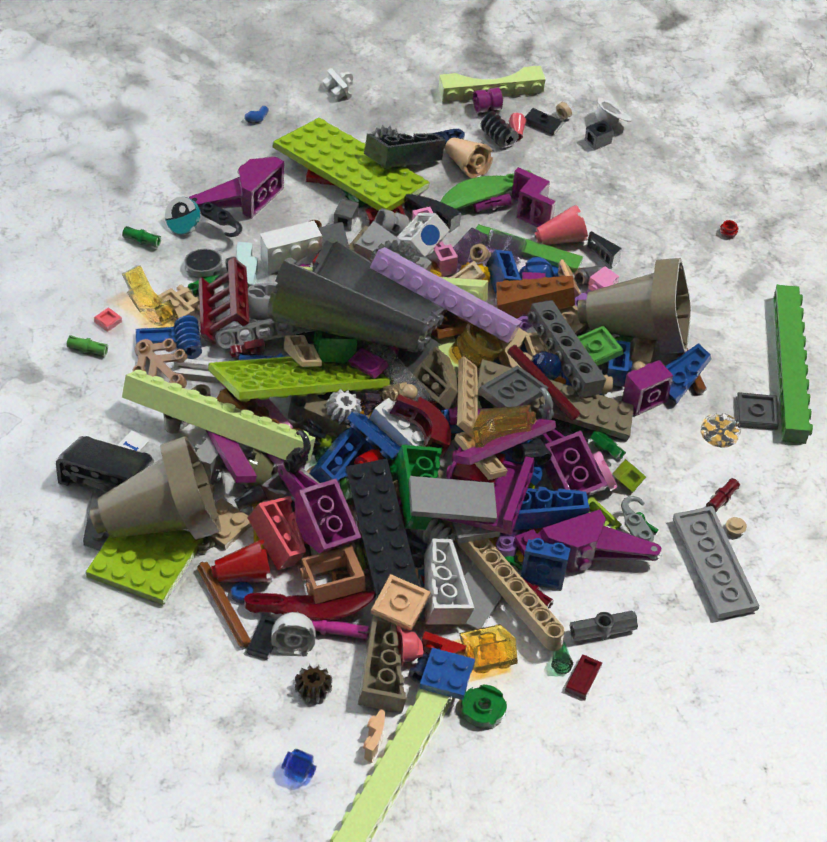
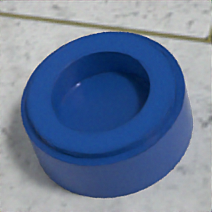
(240, 590)

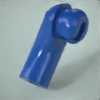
(256, 116)

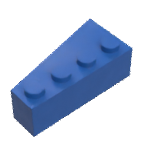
(547, 507)

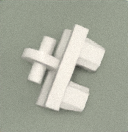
(340, 82)

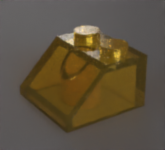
(490, 647)

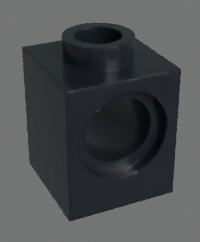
(599, 135)

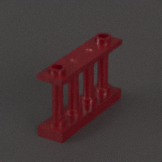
(237, 302)

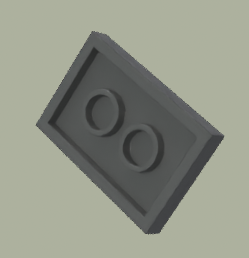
(512, 389)

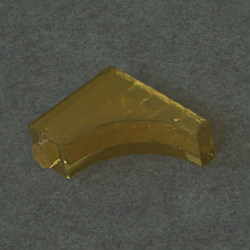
(502, 421)

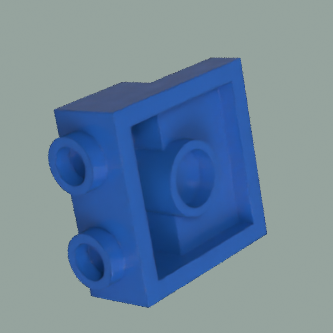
(545, 563)

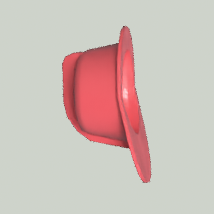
(409, 646)

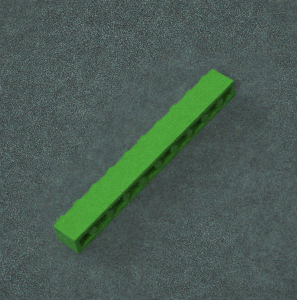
(791, 364)

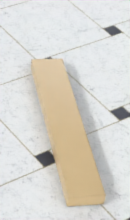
(467, 395)

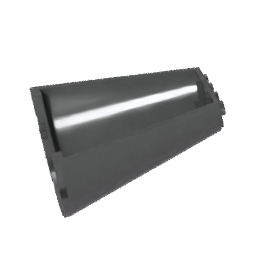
(352, 301)

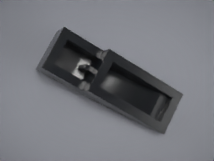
(446, 213)

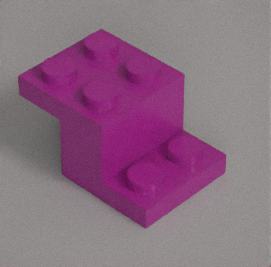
(532, 198)

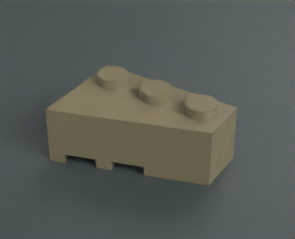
(439, 378)

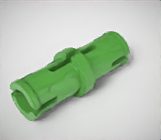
(87, 345)

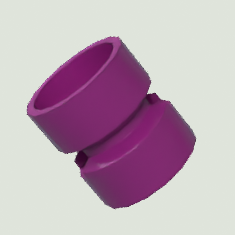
(487, 100)

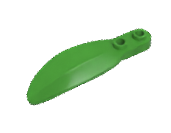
(477, 190)

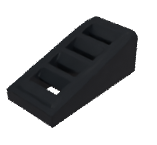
(604, 249)

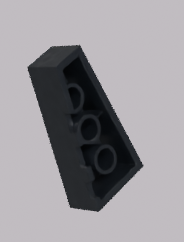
(404, 149)

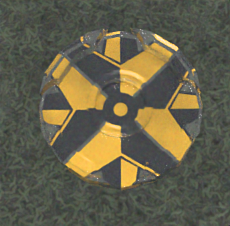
(720, 430)

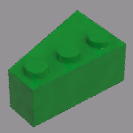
(334, 347)

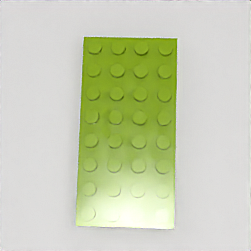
(343, 163)
(286, 377)

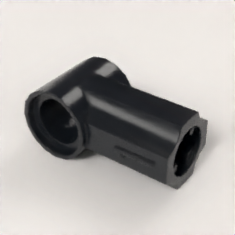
(534, 449)

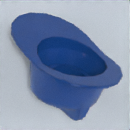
(539, 265)

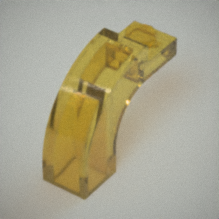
(148, 303)

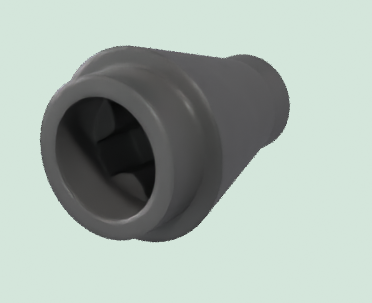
(583, 274)

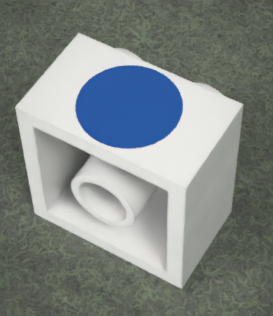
(424, 233)

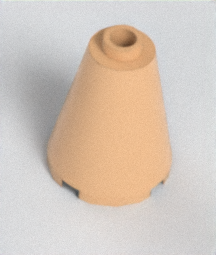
(470, 156)

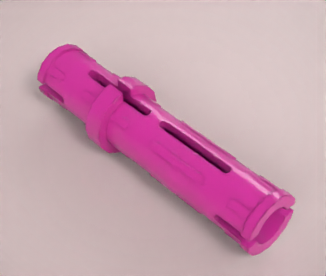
(341, 628)

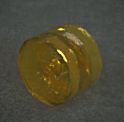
(476, 345)

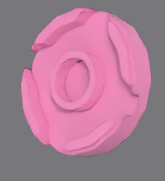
(605, 471)

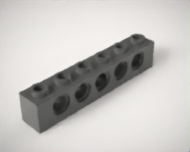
(564, 343)

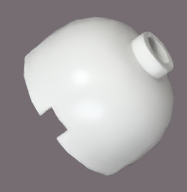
(293, 634)

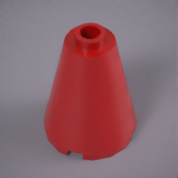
(243, 565)

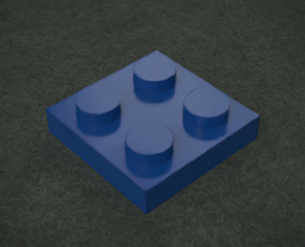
(447, 673)

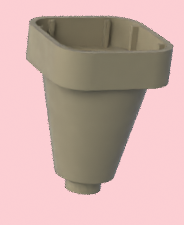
(644, 307)
(161, 498)

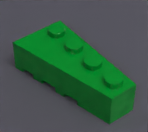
(417, 462)

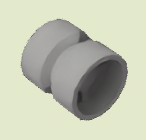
(391, 221)

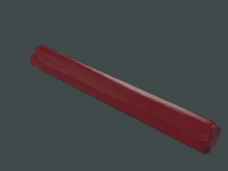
(556, 395)

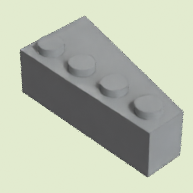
(375, 236)

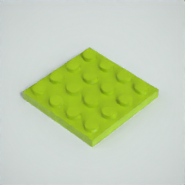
(145, 563)

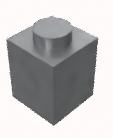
(347, 213)

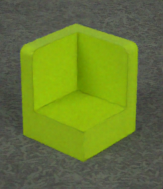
(629, 475)

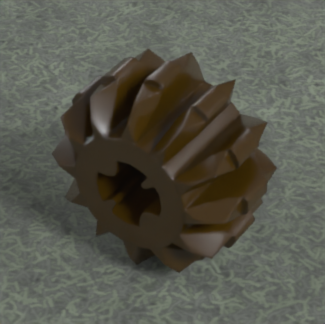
(313, 683)

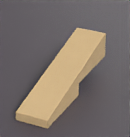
(301, 351)

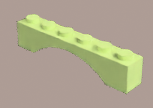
(459, 87)

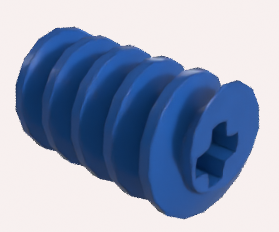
(188, 336)

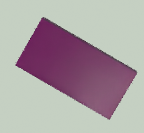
(368, 363)

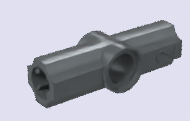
(611, 624)

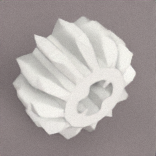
(341, 405)

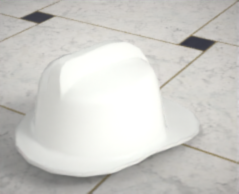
(609, 112)

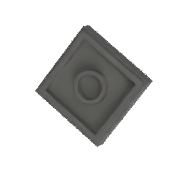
(757, 411)

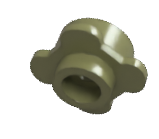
(208, 542)

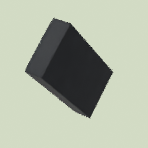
(261, 642)

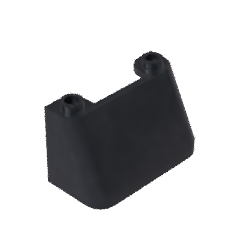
(99, 462)

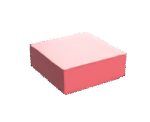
(108, 319)

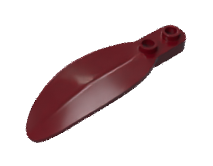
(305, 605)

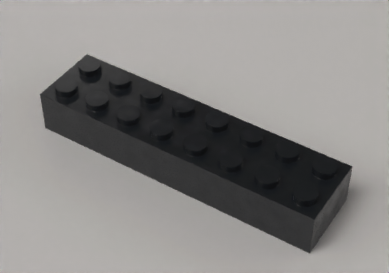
(380, 525)

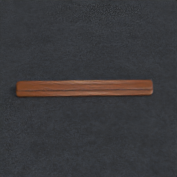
(224, 605)

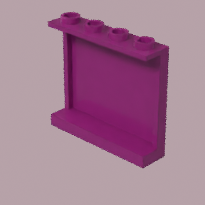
(509, 495)

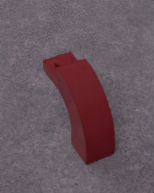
(426, 418)

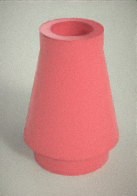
(517, 122)

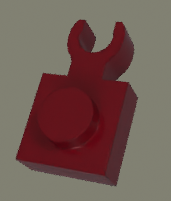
(252, 347)

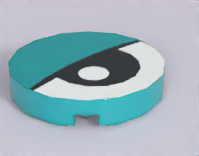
(182, 215)

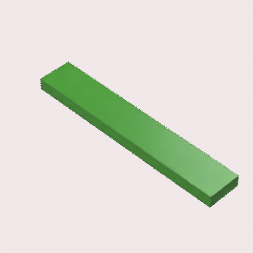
(549, 253)

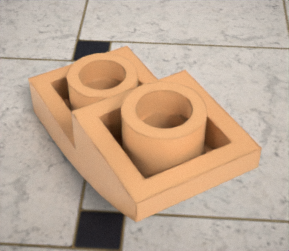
(375, 736)

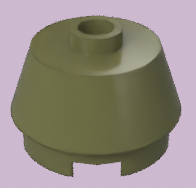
(262, 467)

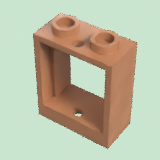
(329, 561)

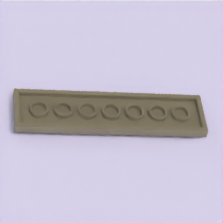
(596, 411)

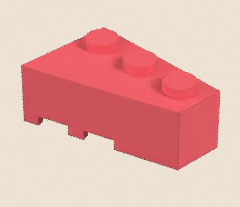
(276, 526)

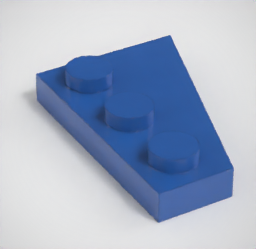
(686, 370)

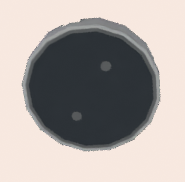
(203, 262)

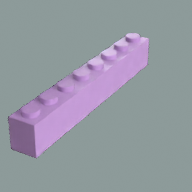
(445, 294)

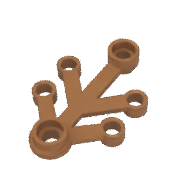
(146, 349)

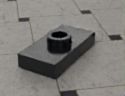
(543, 121)

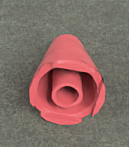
(563, 228)

